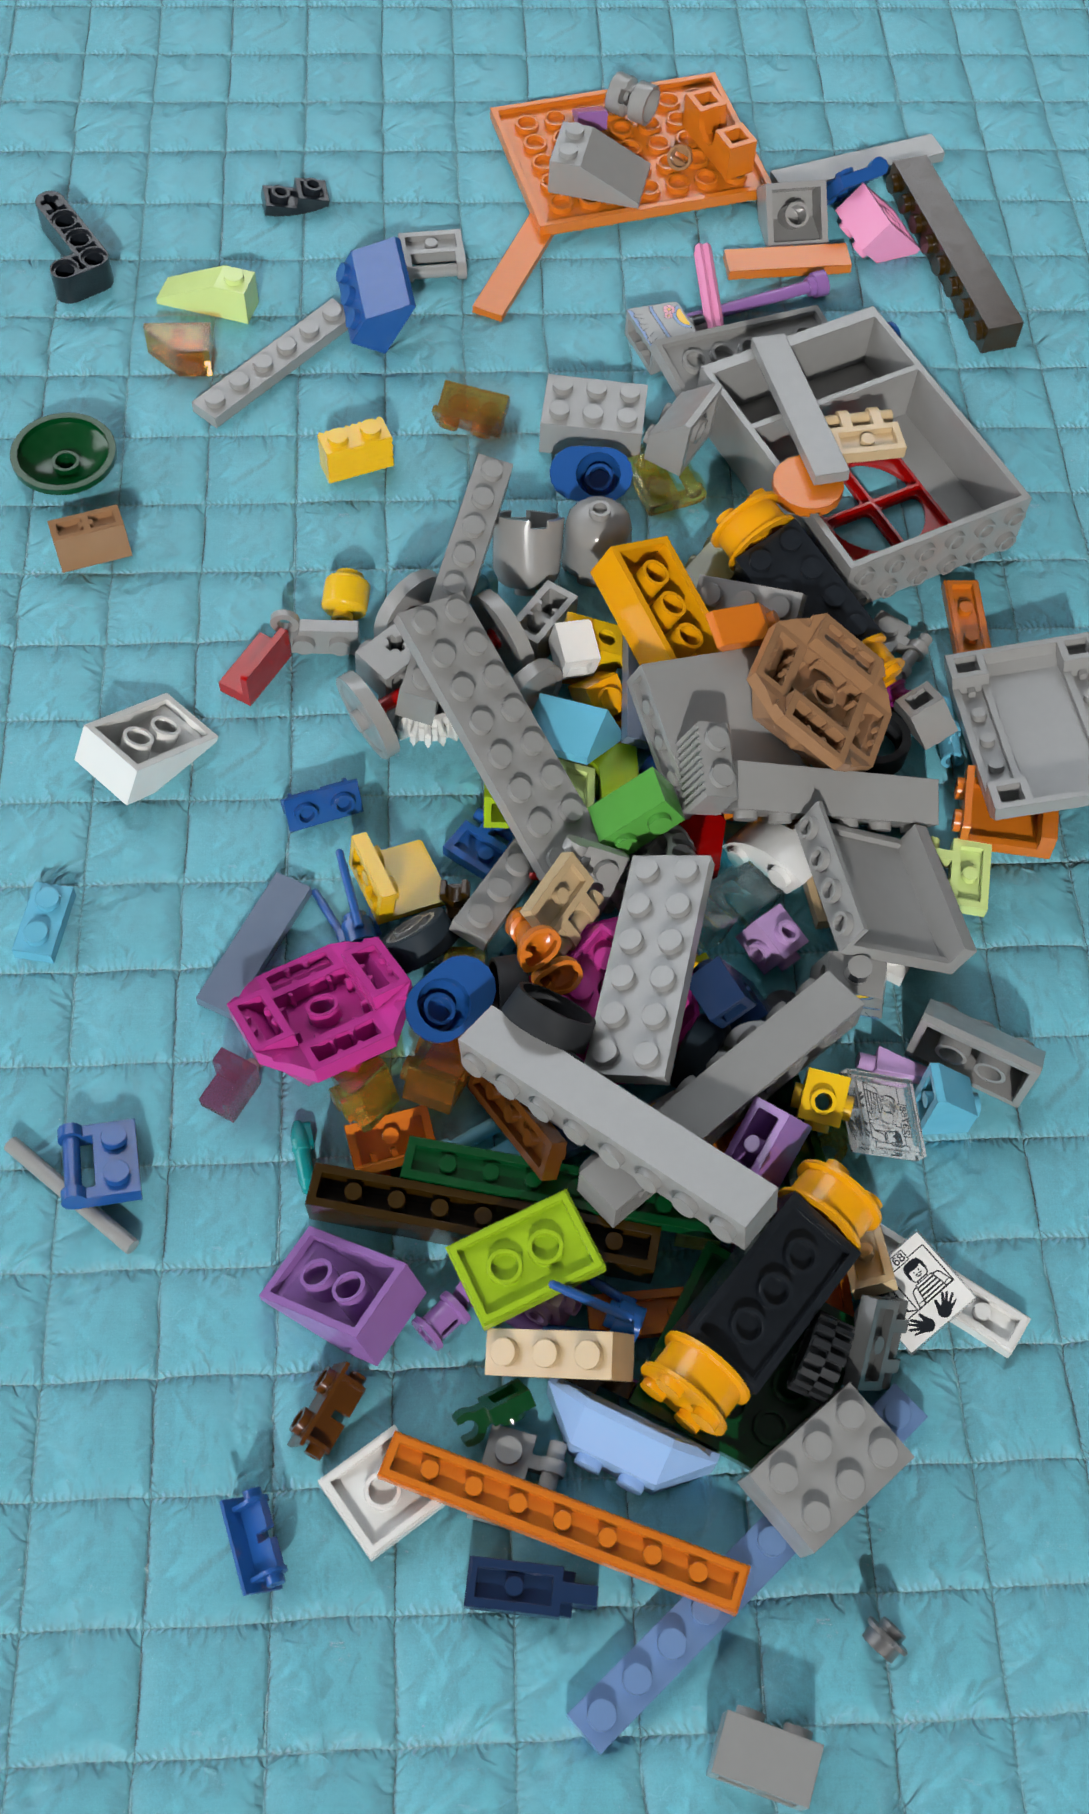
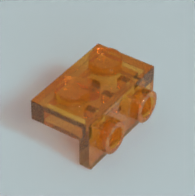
(471, 410)

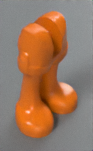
(537, 951)

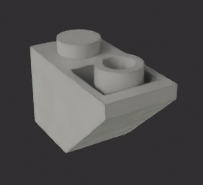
(926, 715)

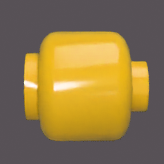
(346, 595)

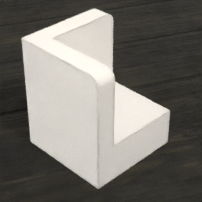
(574, 648)

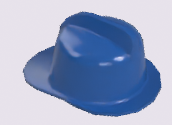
(590, 471)
(450, 999)

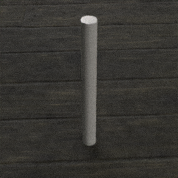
(55, 1182)

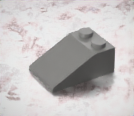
(596, 167)

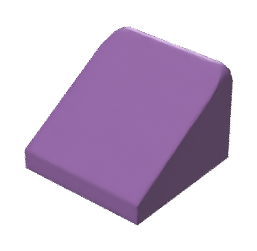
(591, 116)

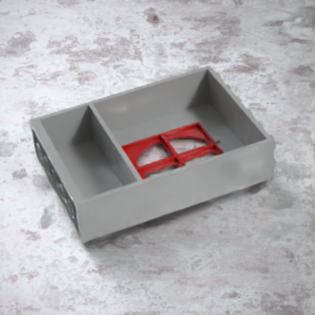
(856, 364)

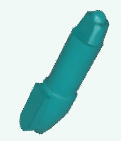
(302, 1144)

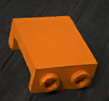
(1023, 835)

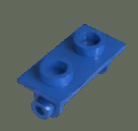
(322, 805)
(254, 1552)

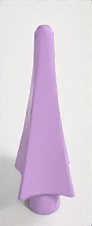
(890, 1064)

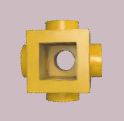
(836, 1090)

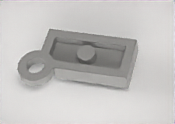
(318, 636)

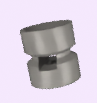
(632, 98)

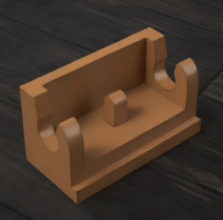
(90, 538)

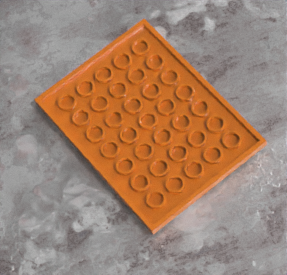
(531, 130)

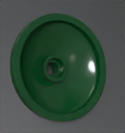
(63, 453)

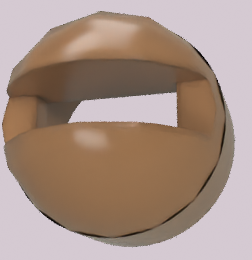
(677, 163)

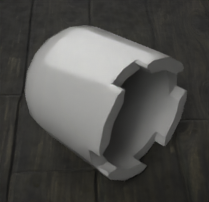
(589, 532)
(527, 550)

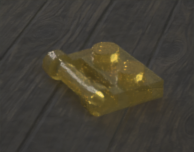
(658, 490)

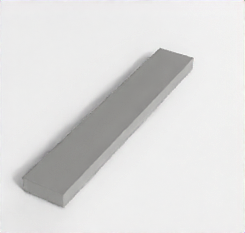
(828, 167)
(800, 409)

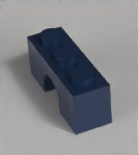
(727, 994)

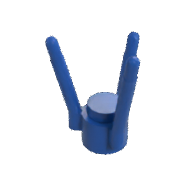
(357, 923)
(620, 1315)

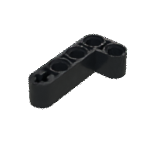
(85, 262)

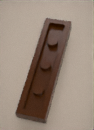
(535, 1140)

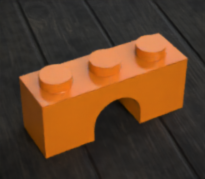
(727, 147)

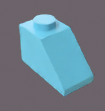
(946, 1101)

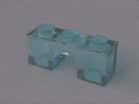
(738, 897)

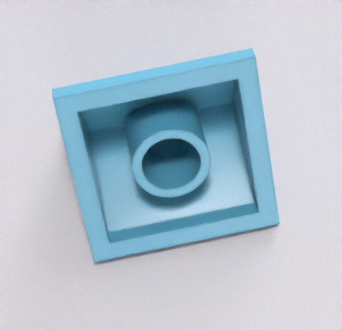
(576, 729)

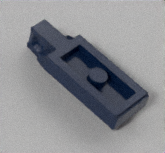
(526, 1589)

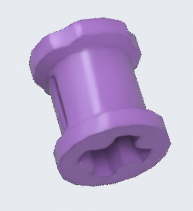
(441, 1320)

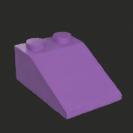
(345, 1293)

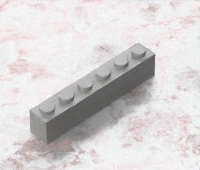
(848, 797)

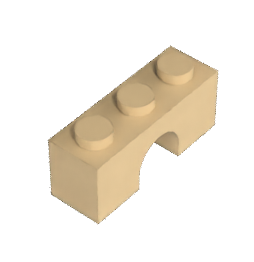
(560, 1354)

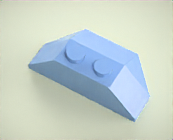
(624, 1443)

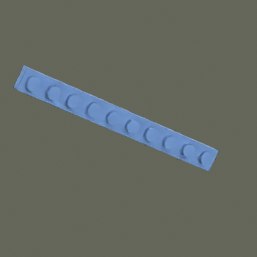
(692, 1625)

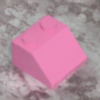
(875, 227)

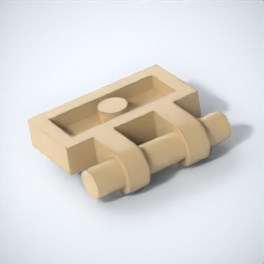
(867, 435)
(560, 895)

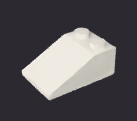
(142, 746)

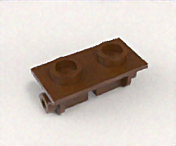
(314, 1424)

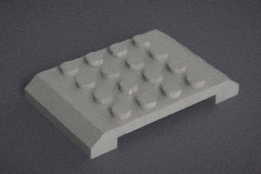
(1026, 722)

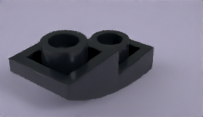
(303, 198)

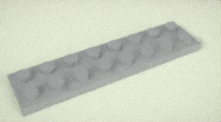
(496, 728)

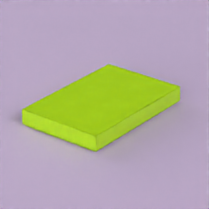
(514, 1259)

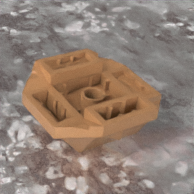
(821, 693)

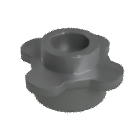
(885, 1638)

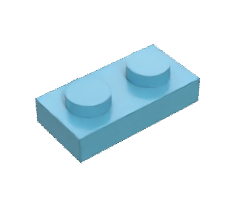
(44, 922)

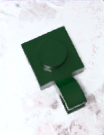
(500, 1406)

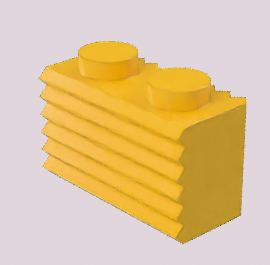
(355, 449)

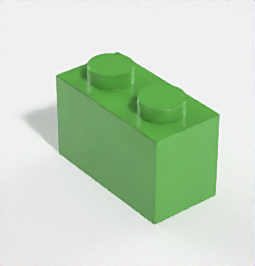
(636, 812)

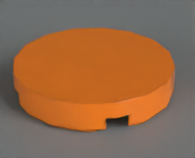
(799, 494)

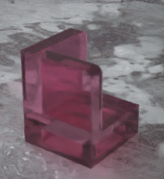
(232, 1085)

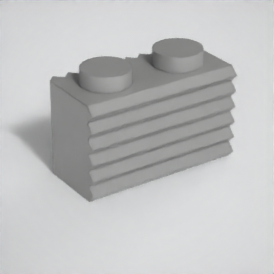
(707, 768)

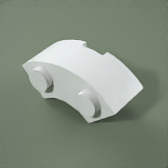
(772, 850)

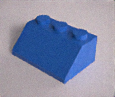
(375, 294)

